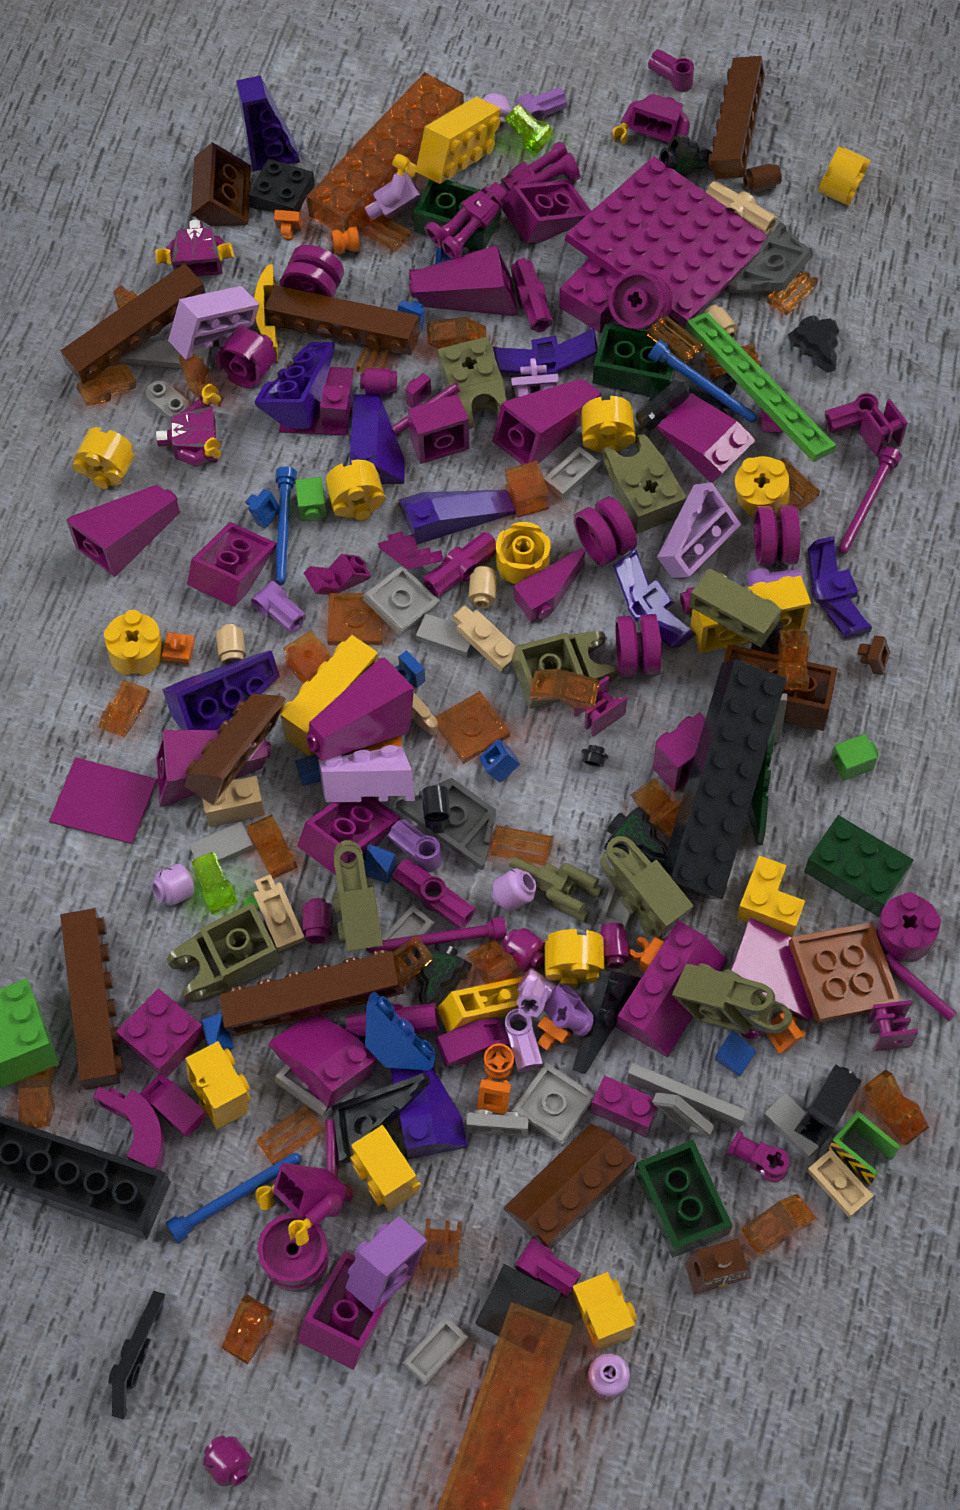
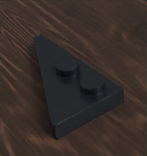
(608, 1000)
(369, 1111)
(133, 1356)

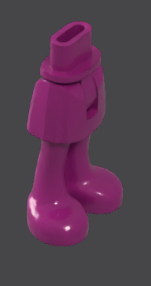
(526, 174)
(479, 208)

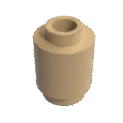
(723, 319)
(482, 587)
(230, 644)

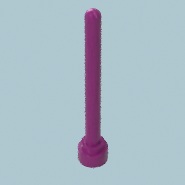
(888, 459)
(493, 930)

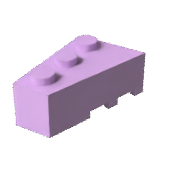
(209, 317)
(697, 532)
(367, 775)

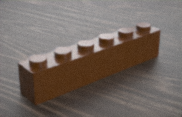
(737, 117)
(342, 320)
(130, 325)
(310, 993)
(90, 999)

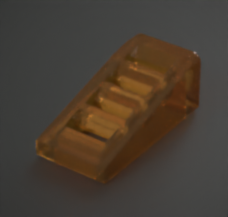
(410, 972)

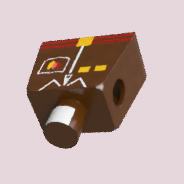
(718, 1266)

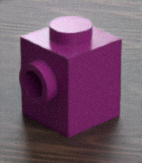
(335, 406)

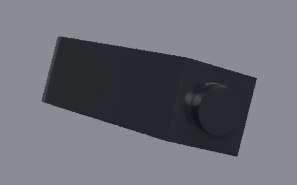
(828, 1105)

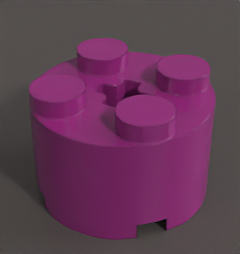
(246, 357)
(922, 924)

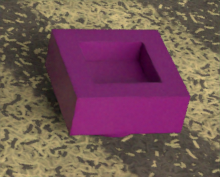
(418, 390)

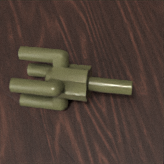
(560, 885)

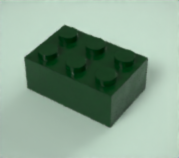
(441, 204)
(625, 363)
(858, 865)
(683, 1198)

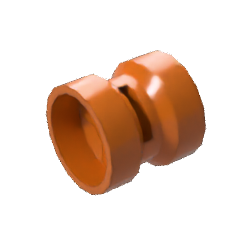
(348, 240)
(499, 1055)

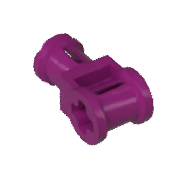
(760, 1157)

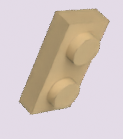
(840, 1183)

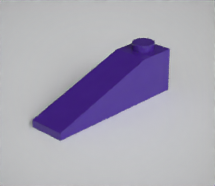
(298, 390)
(375, 440)
(431, 1120)

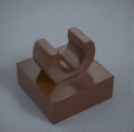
(875, 654)

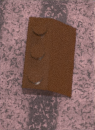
(220, 187)

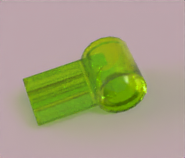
(534, 133)
(216, 889)

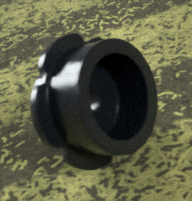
(594, 756)

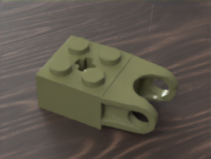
(475, 372)
(644, 485)
(562, 653)
(645, 888)
(355, 901)
(227, 954)
(729, 1000)

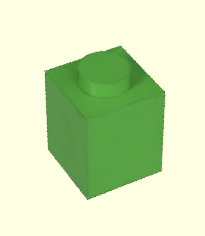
(311, 499)
(854, 757)

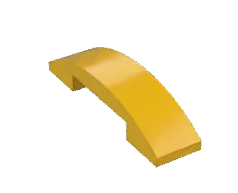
(262, 293)

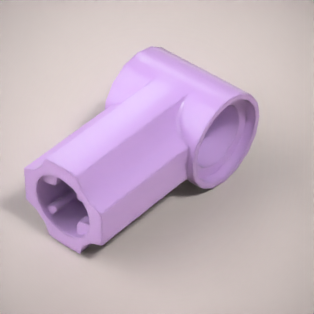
(533, 993)
(523, 1043)

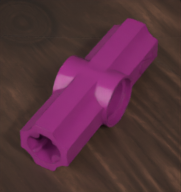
(531, 295)
(460, 564)
(447, 904)
(422, 1018)

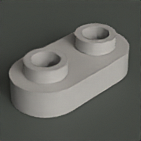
(166, 399)

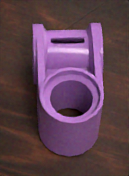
(568, 1010)

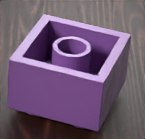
(385, 1263)

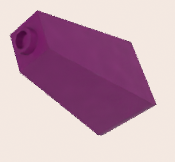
(467, 283)
(541, 421)
(122, 528)
(364, 714)
(179, 749)

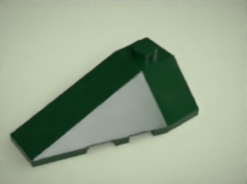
(759, 803)

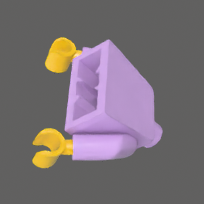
(399, 193)

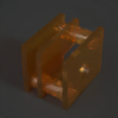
(526, 488)
(306, 656)
(443, 1261)

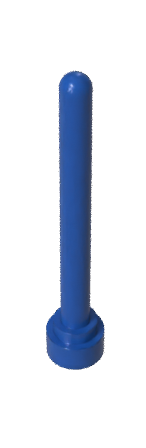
(662, 354)
(285, 479)
(182, 1226)

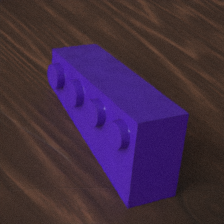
(264, 125)

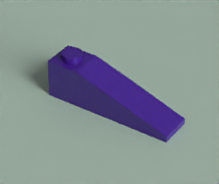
(448, 512)
(212, 696)

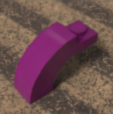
(148, 1138)

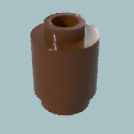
(762, 178)

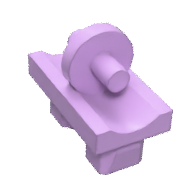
(522, 384)

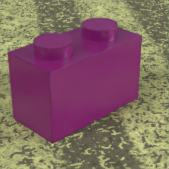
(624, 1106)

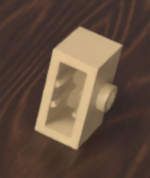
(238, 802)

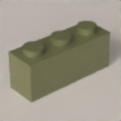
(735, 607)

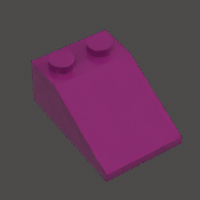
(544, 209)
(705, 436)
(230, 563)
(361, 822)
(324, 1057)
(338, 1321)

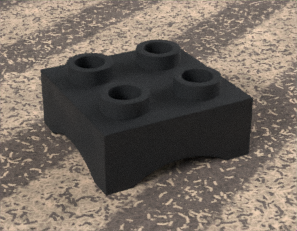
(281, 187)
(519, 1289)

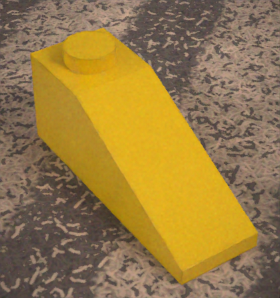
(479, 1003)

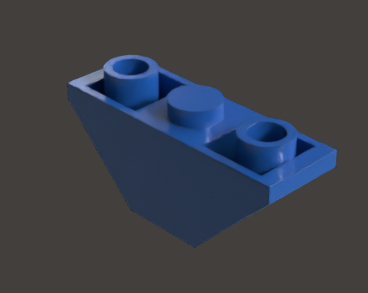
(394, 1039)

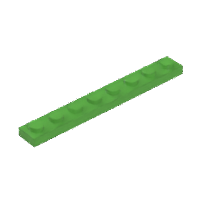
(760, 387)

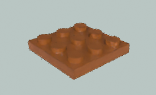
(843, 971)

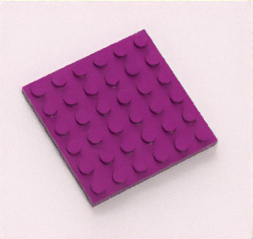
(670, 230)

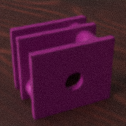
(880, 427)
(605, 711)
(889, 1018)

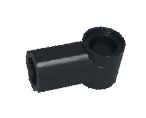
(436, 808)

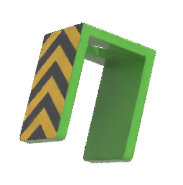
(872, 1135)

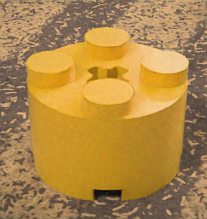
(844, 175)
(607, 424)
(104, 457)
(762, 483)
(355, 489)
(522, 552)
(133, 643)
(574, 957)

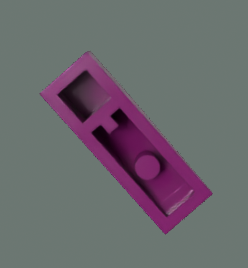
(544, 590)

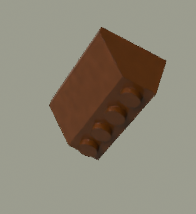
(802, 707)
(233, 746)
(571, 1186)

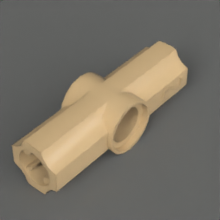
(744, 206)

